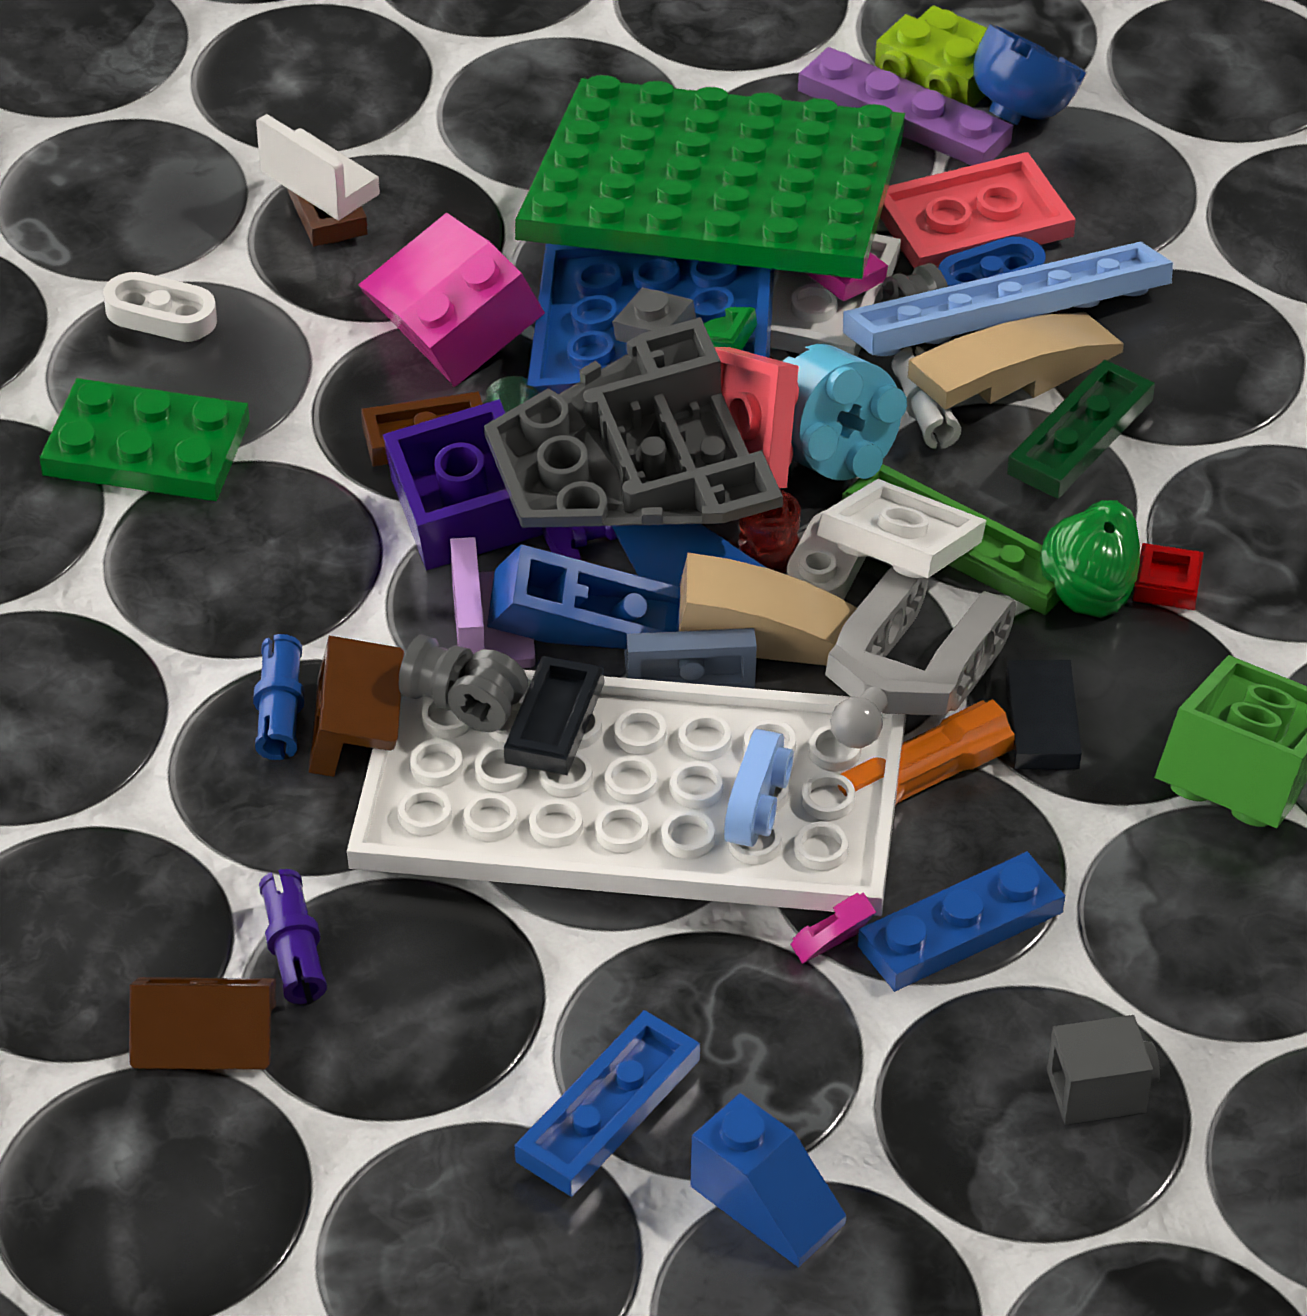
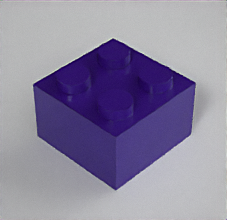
(453, 485)

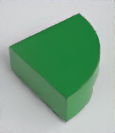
(733, 328)

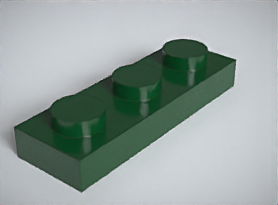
(1080, 428)

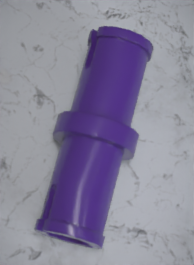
(292, 936)

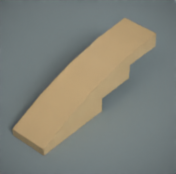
(1011, 356)

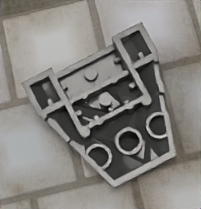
(634, 443)

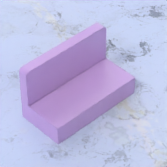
(472, 603)

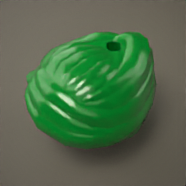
(1093, 558)

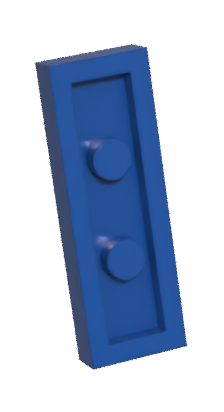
(960, 921)
(607, 1103)

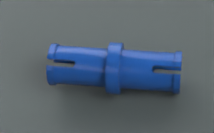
(278, 697)

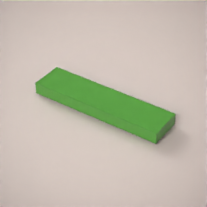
(1002, 558)

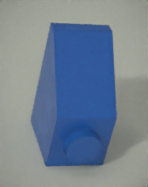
(764, 1180)

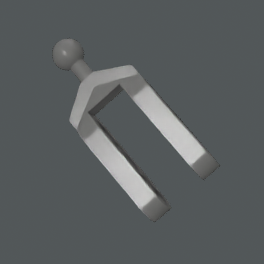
(891, 687)

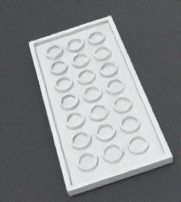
(638, 802)

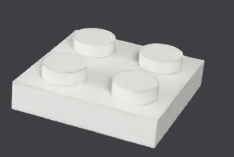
(901, 529)

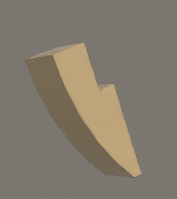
(788, 614)

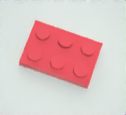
(973, 208)

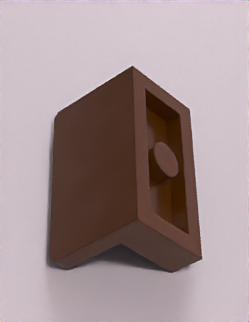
(355, 700)
(201, 1023)

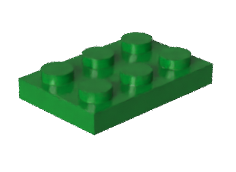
(145, 439)

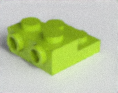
(934, 53)

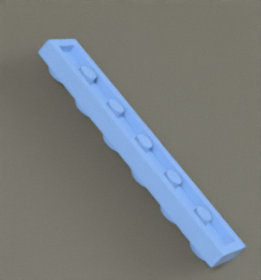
(1006, 297)

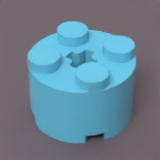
(843, 413)

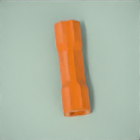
(952, 746)

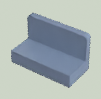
(694, 657)

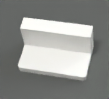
(313, 169)

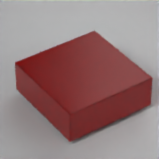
(1168, 576)

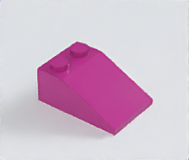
(453, 297)

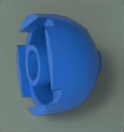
(1023, 77)

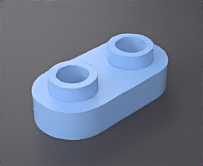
(751, 801)

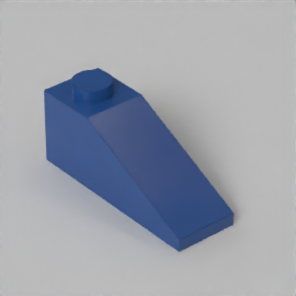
(577, 601)

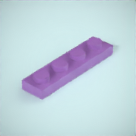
(929, 115)

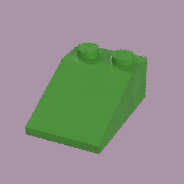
(1240, 743)

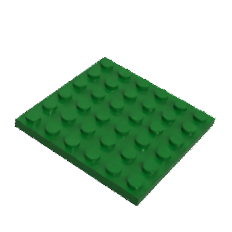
(715, 177)

